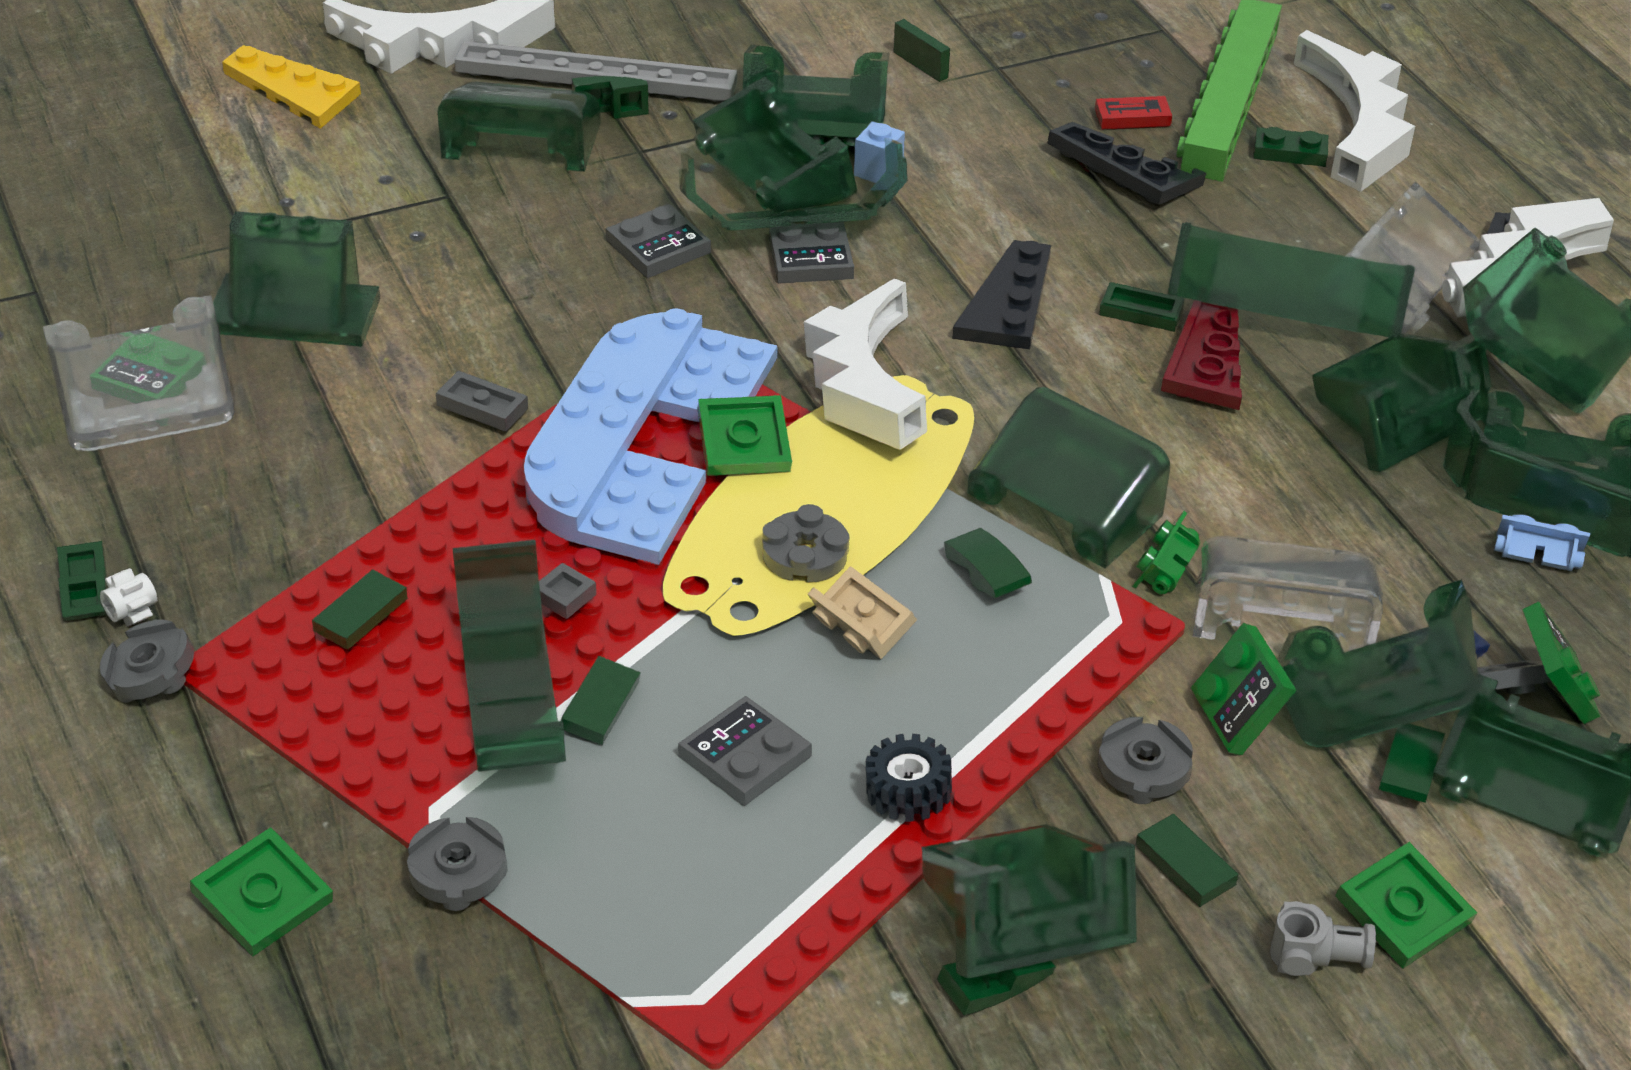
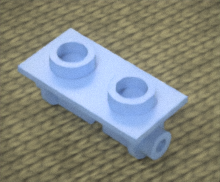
(1522, 535)

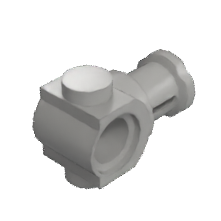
(1308, 939)

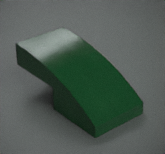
(616, 94)
(989, 561)
(81, 580)
(1412, 762)
(990, 989)

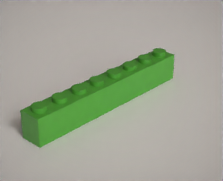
(1229, 89)

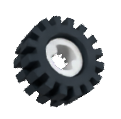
(927, 788)

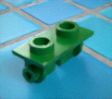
(1167, 561)

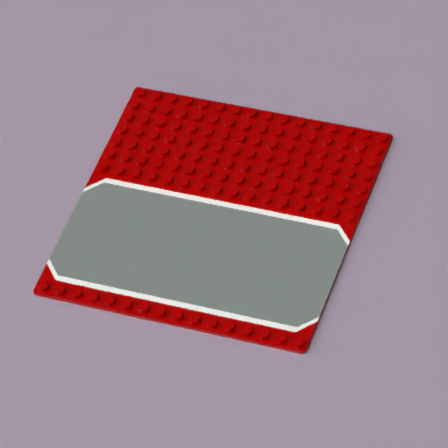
(625, 851)

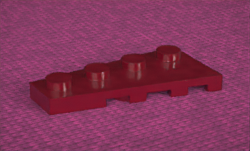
(1207, 357)

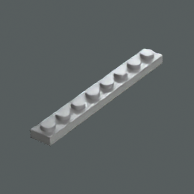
(561, 67)

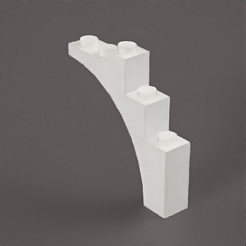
(399, 38)
(1372, 99)
(1578, 224)
(851, 380)

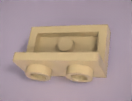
(864, 612)

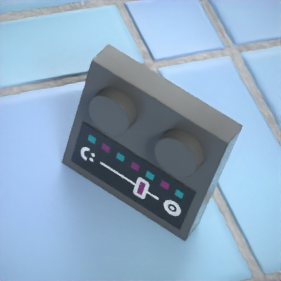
(658, 240)
(811, 252)
(745, 750)

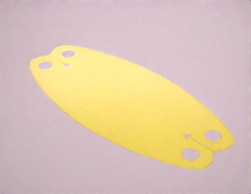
(855, 479)

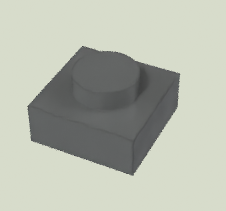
(566, 590)

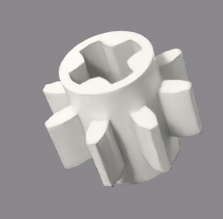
(128, 597)

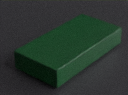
(921, 50)
(1142, 306)
(359, 609)
(600, 700)
(1186, 860)

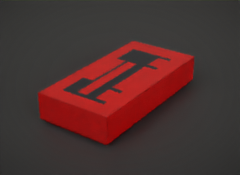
(1133, 112)

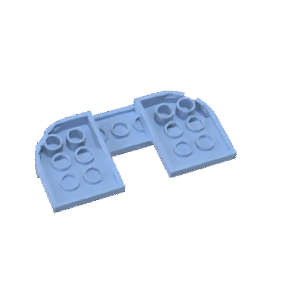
(579, 461)

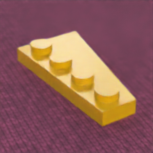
(299, 85)

